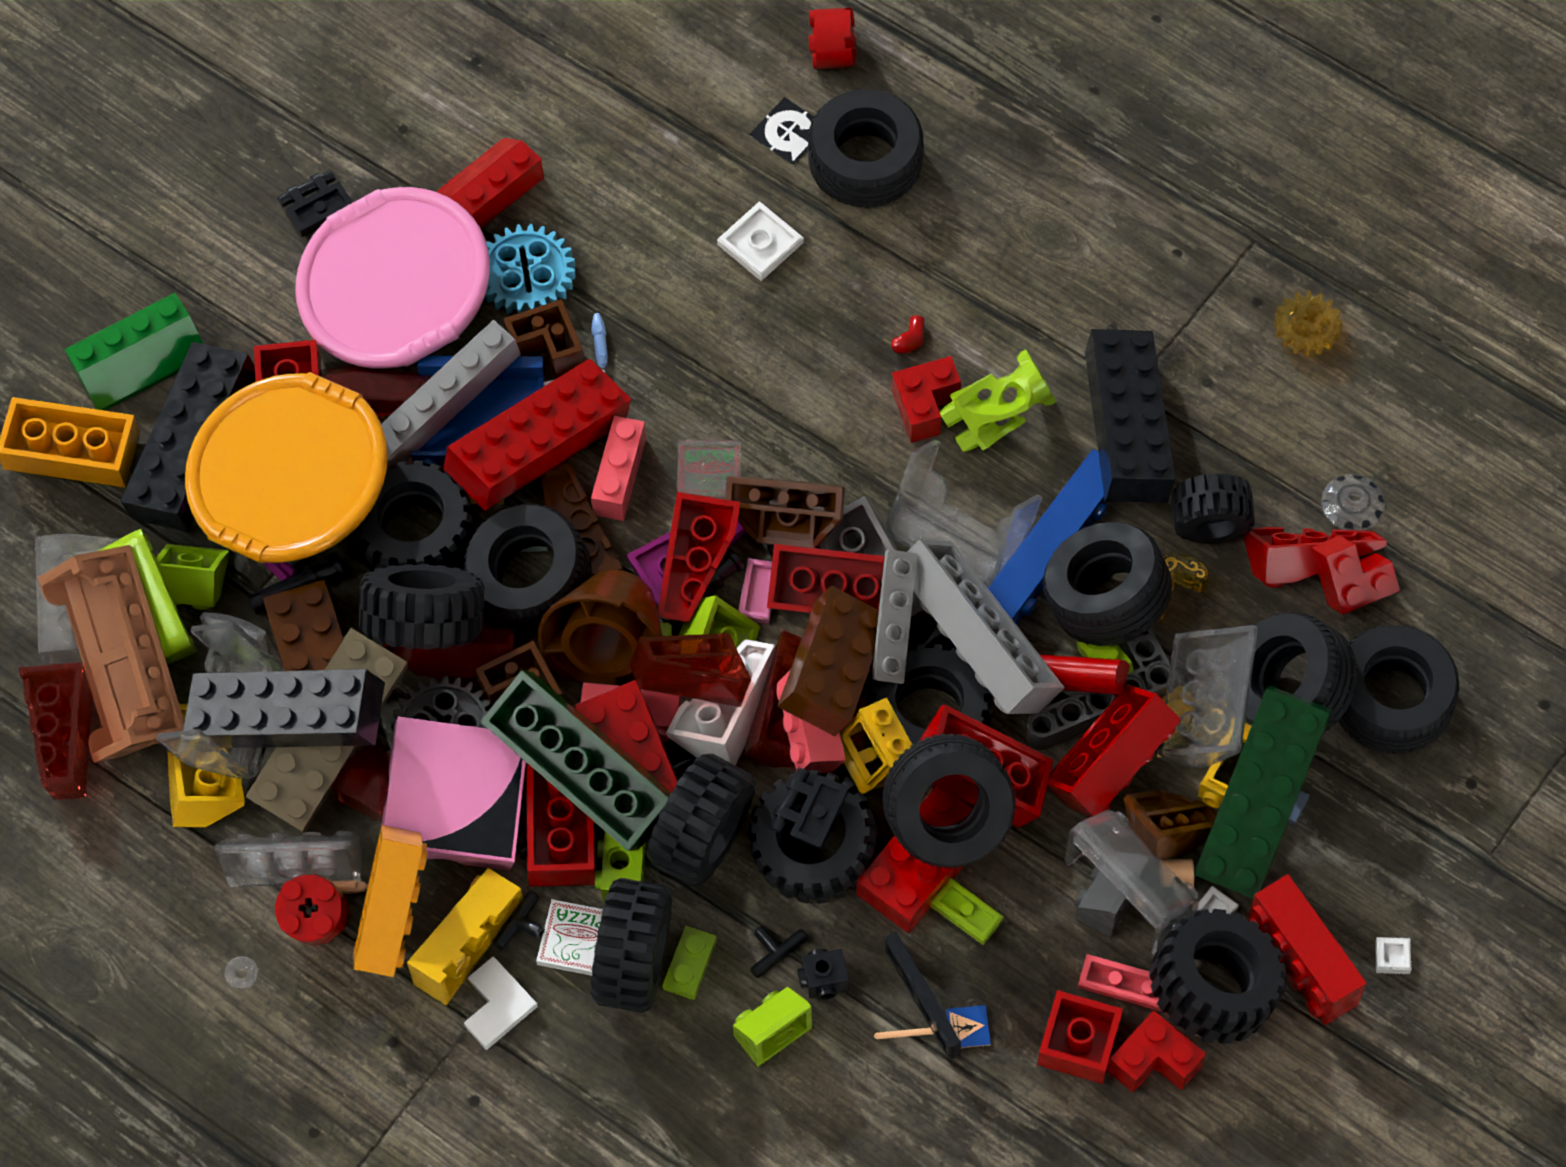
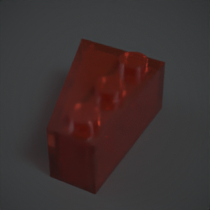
(692, 667)

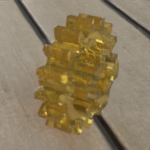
(1306, 325)

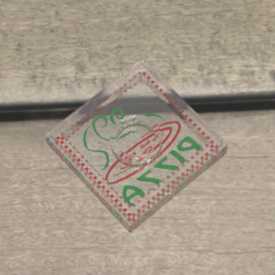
(706, 464)

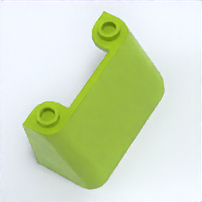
(167, 620)

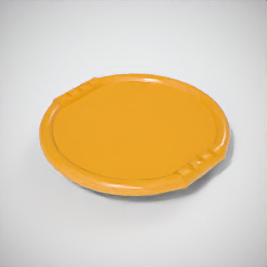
(286, 468)

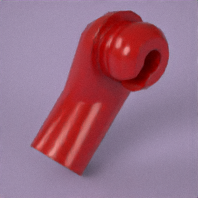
(911, 339)

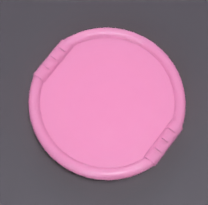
(392, 277)

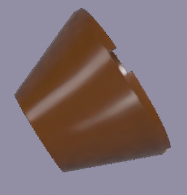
(598, 628)

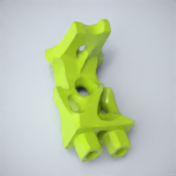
(982, 414)

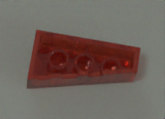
(60, 722)

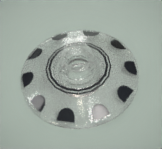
(1351, 514)

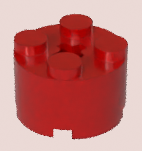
(832, 38)
(299, 895)

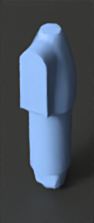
(599, 335)

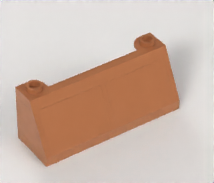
(117, 649)

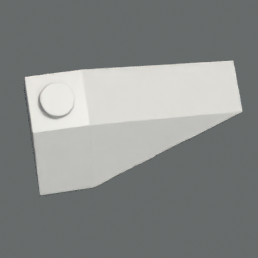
(722, 728)

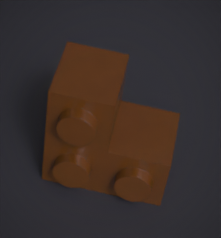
(548, 331)
(499, 673)

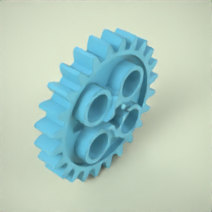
(554, 266)

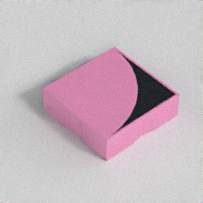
(456, 790)

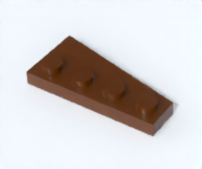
(565, 494)

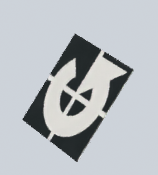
(785, 131)

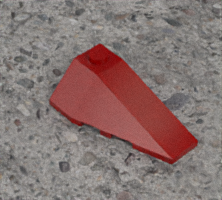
(697, 543)
(1288, 557)

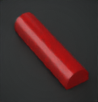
(1089, 674)

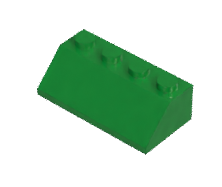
(134, 352)

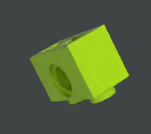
(612, 851)

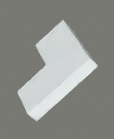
(505, 1007)

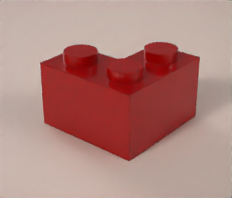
(920, 391)
(1350, 580)
(1157, 1047)

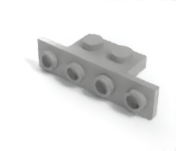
(894, 616)

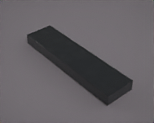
(922, 995)

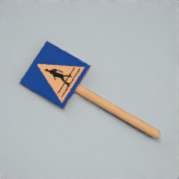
(967, 1022)

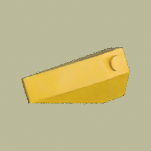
(200, 795)

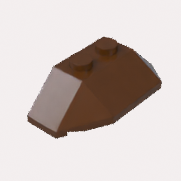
(786, 509)
(1169, 821)

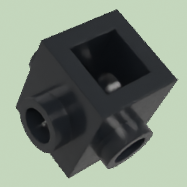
(824, 974)

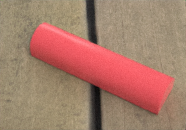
(1118, 982)

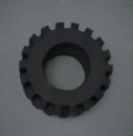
(1213, 508)

